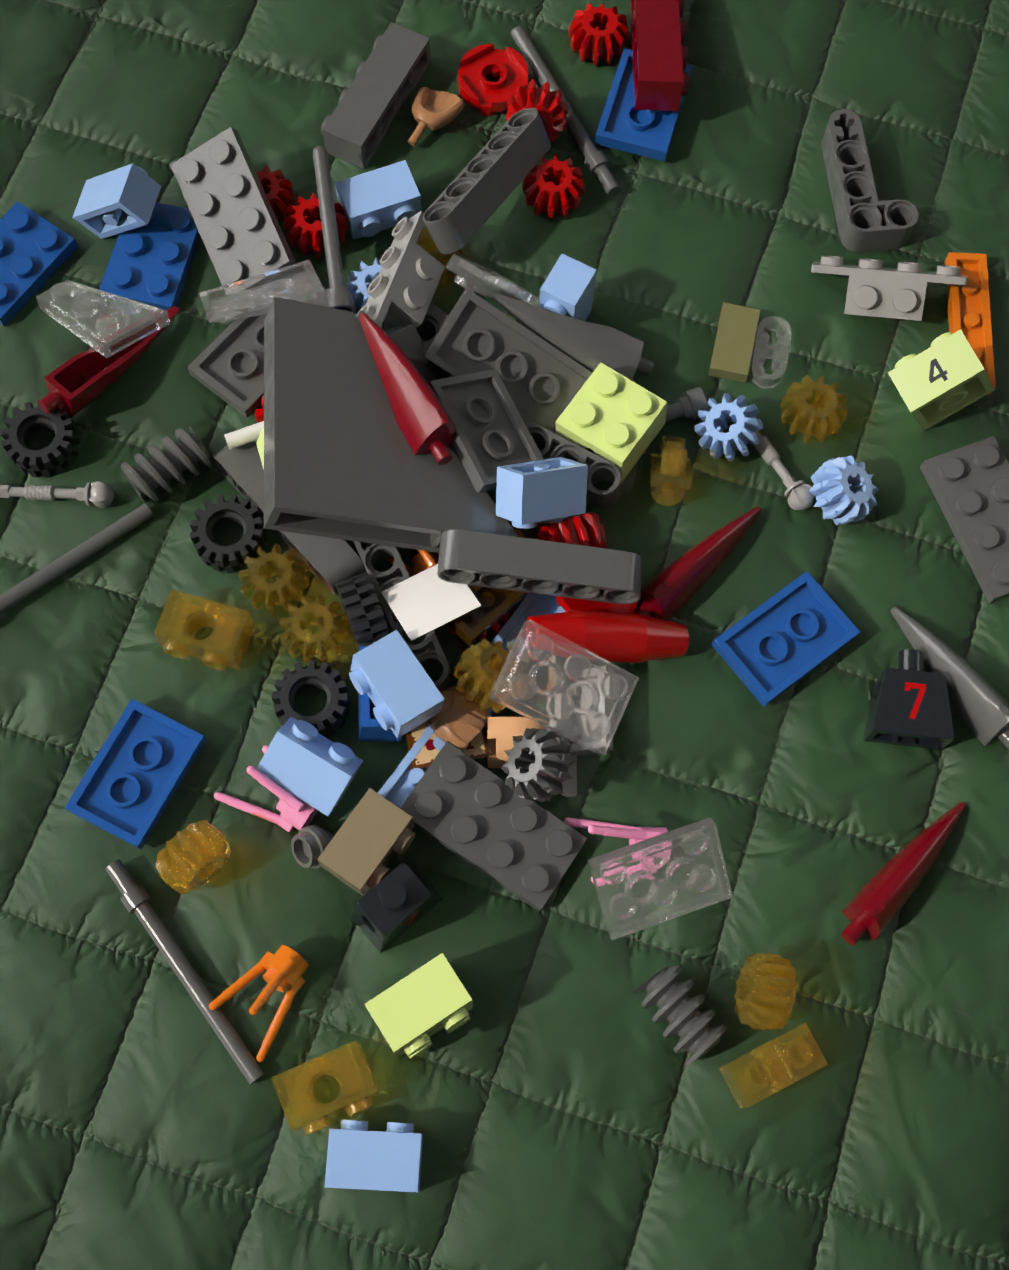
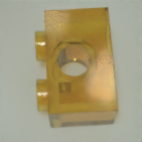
(187, 614)
(773, 1066)
(298, 1088)

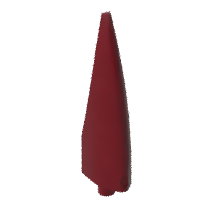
(90, 374)
(411, 398)
(689, 572)
(897, 880)

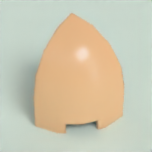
(500, 736)

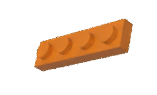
(970, 307)

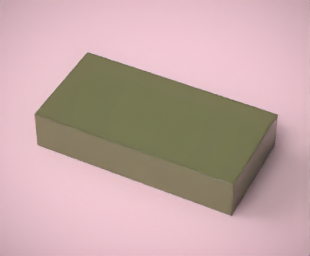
(734, 342)

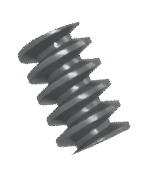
(167, 464)
(681, 1013)

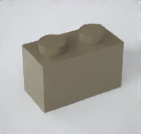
(368, 842)

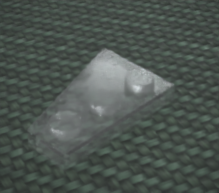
(487, 281)
(255, 294)
(100, 317)

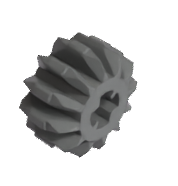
(538, 764)

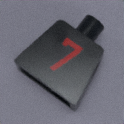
(910, 706)
(394, 905)

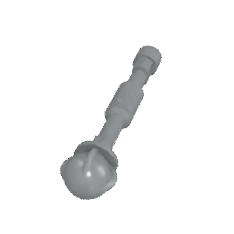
(797, 491)
(93, 493)

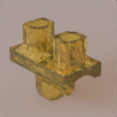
(670, 471)

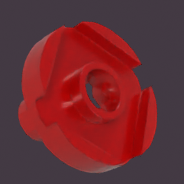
(485, 60)

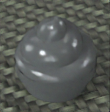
(309, 845)

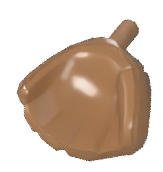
(433, 111)
(458, 720)

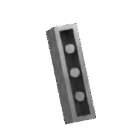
(376, 95)

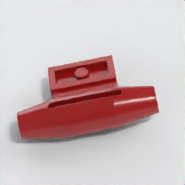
(616, 631)

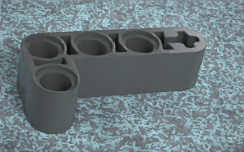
(854, 194)

